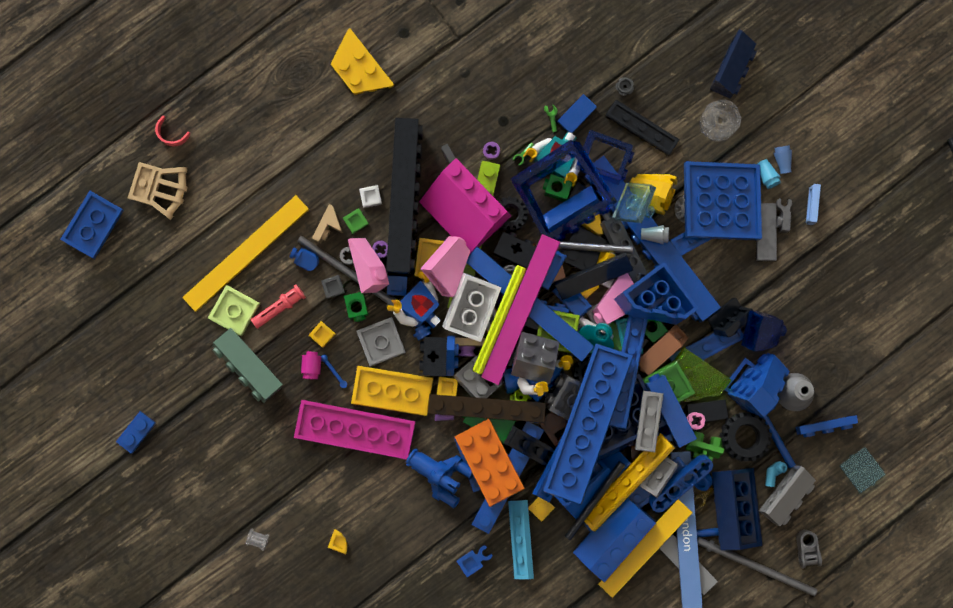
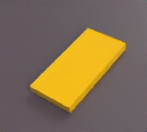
(392, 390)

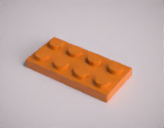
(489, 462)

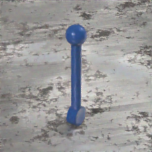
(343, 384)

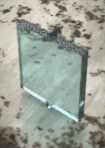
(862, 470)

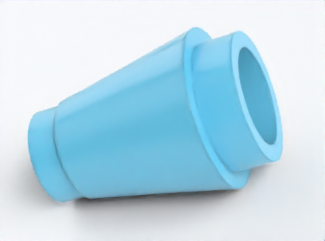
(769, 175)

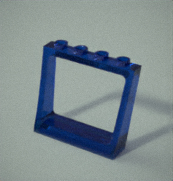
(548, 164)

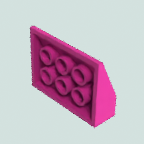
(464, 206)

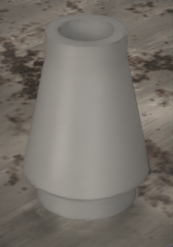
(656, 234)

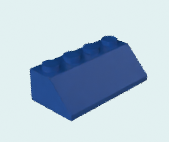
(615, 539)

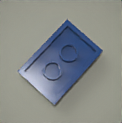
(92, 224)

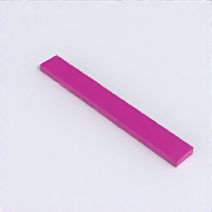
(520, 309)

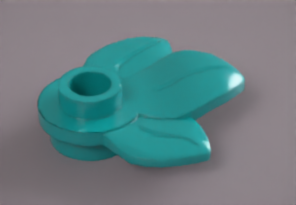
(595, 336)

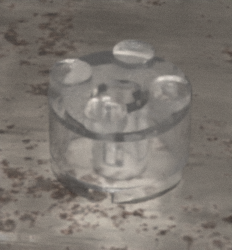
(730, 120)

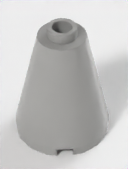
(797, 392)

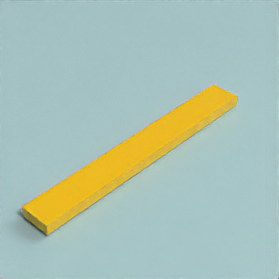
(245, 253)

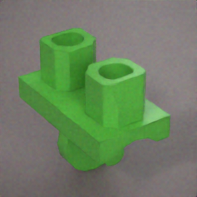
(712, 450)

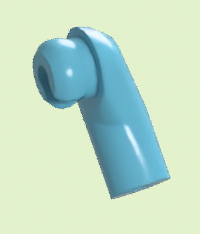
(773, 471)

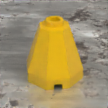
(664, 192)

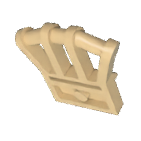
(146, 185)

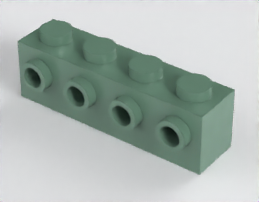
(247, 366)

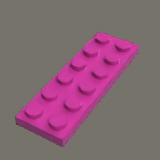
(354, 429)

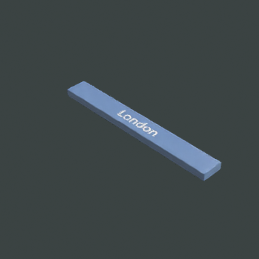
(688, 546)

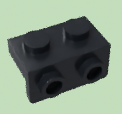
(729, 318)

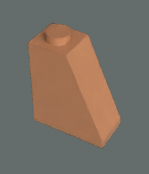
(662, 350)

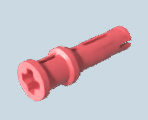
(286, 301)

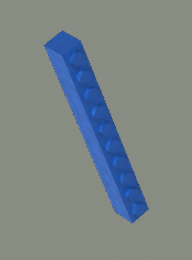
(662, 252)

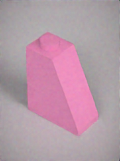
(447, 265)
(607, 309)

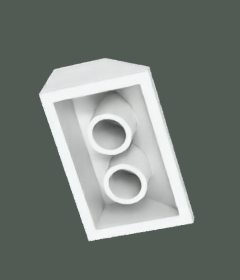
(471, 307)

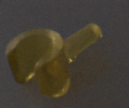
(704, 495)

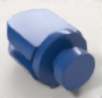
(305, 259)

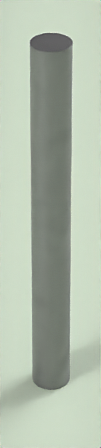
(596, 247)

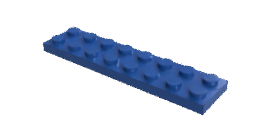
(588, 424)

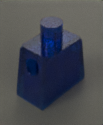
(762, 331)

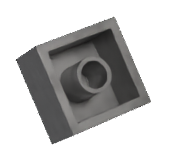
(535, 358)

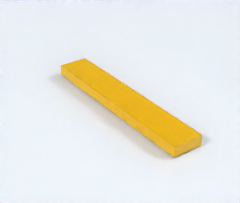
(628, 482)
(654, 539)

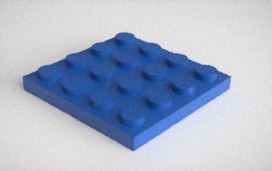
(722, 200)

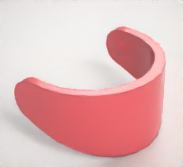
(169, 143)

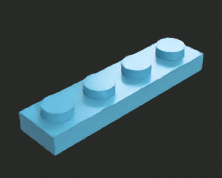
(521, 539)

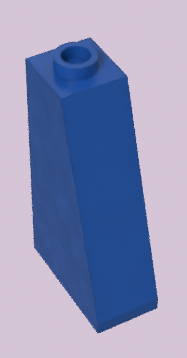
(671, 411)

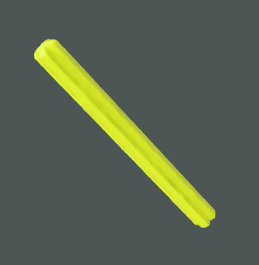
(499, 319)

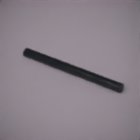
(595, 499)

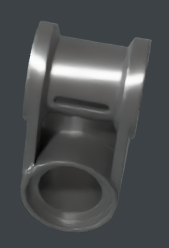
(808, 553)

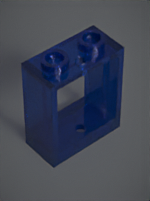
(608, 176)

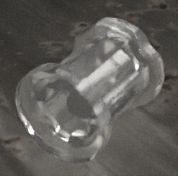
(257, 539)

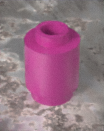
(311, 365)

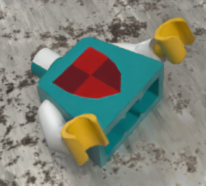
(548, 145)

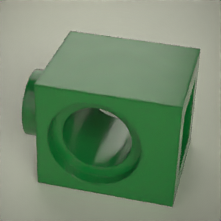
(563, 194)
(356, 298)
(659, 331)

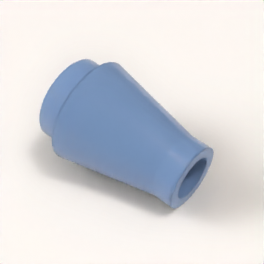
(783, 158)

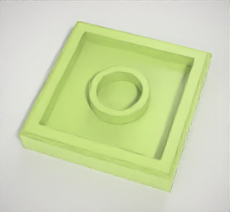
(234, 310)

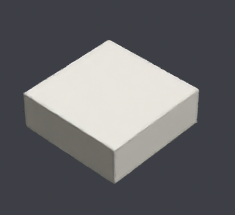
(370, 196)

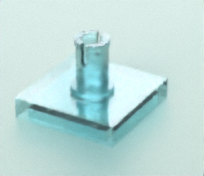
(635, 203)

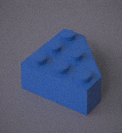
(657, 298)
(760, 386)

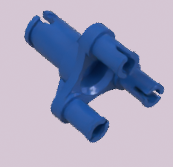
(440, 474)

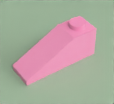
(368, 266)

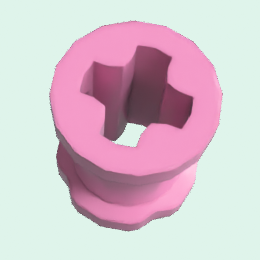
(701, 422)

